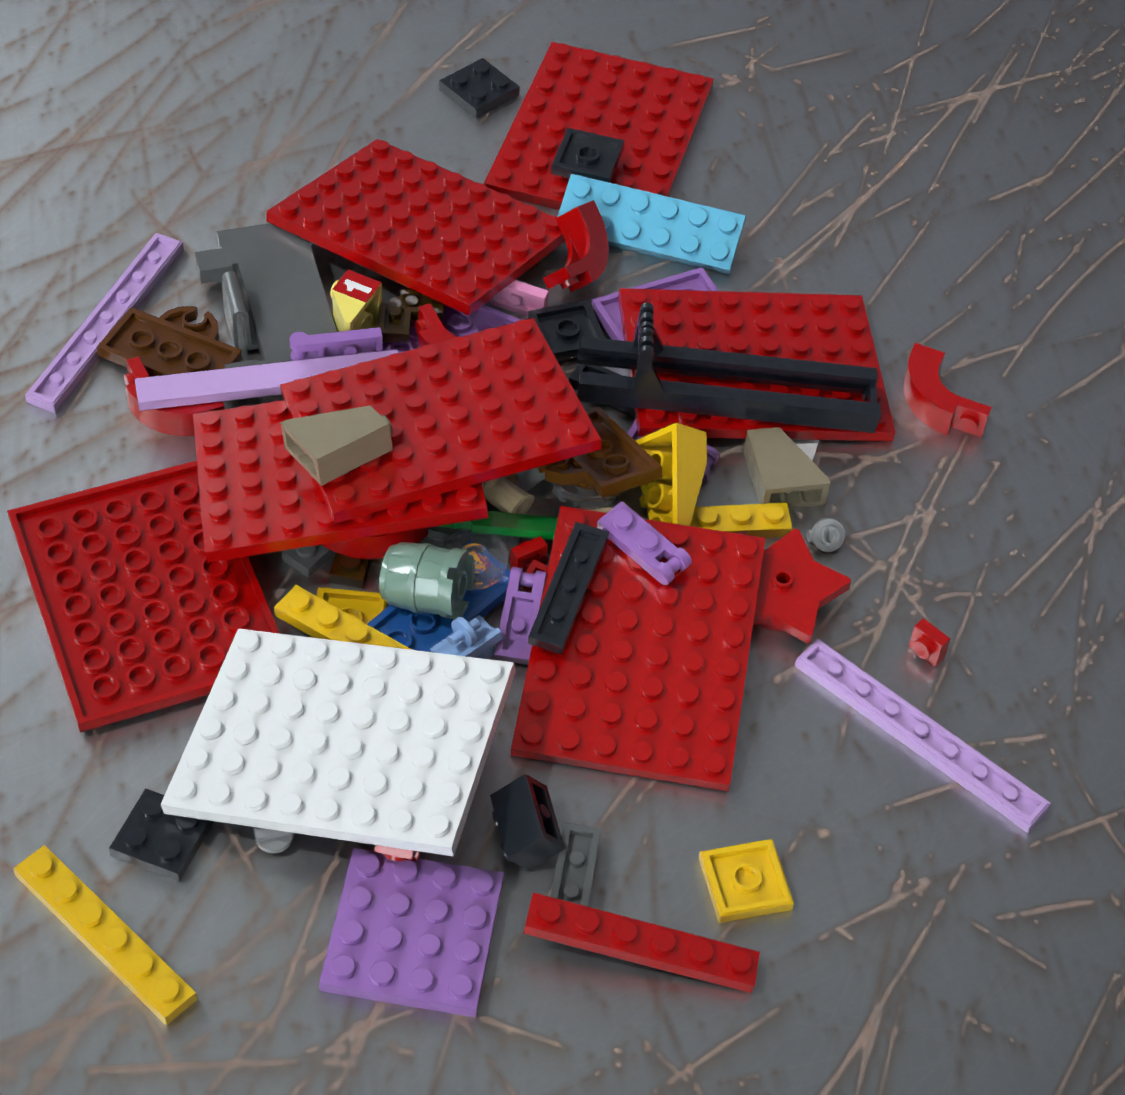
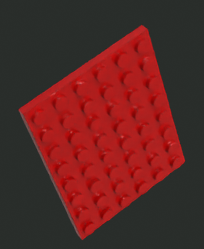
(606, 96)
(420, 225)
(762, 324)
(456, 416)
(266, 502)
(132, 594)
(649, 666)

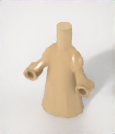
(506, 495)

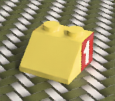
(355, 302)

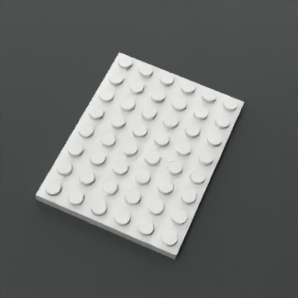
(342, 741)

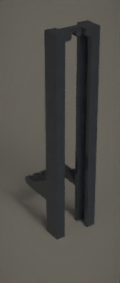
(647, 391)

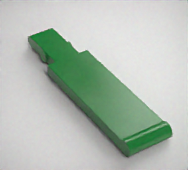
(511, 525)

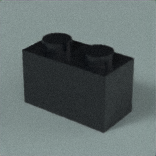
(526, 822)

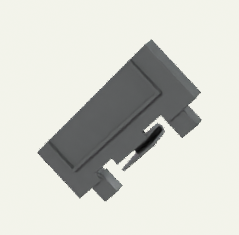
(278, 287)

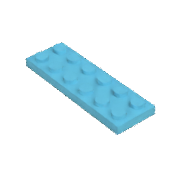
(660, 224)

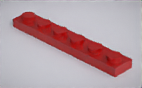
(641, 942)

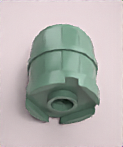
(427, 578)

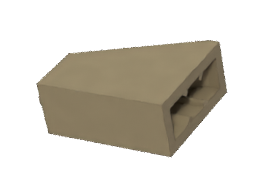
(337, 441)
(783, 470)

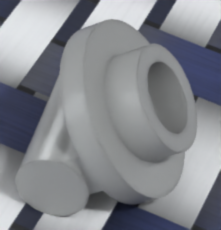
(826, 535)
(272, 840)

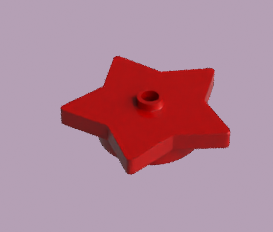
(794, 587)

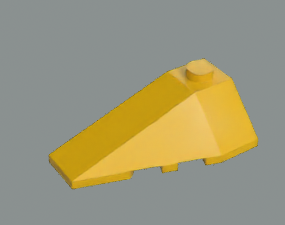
(683, 462)

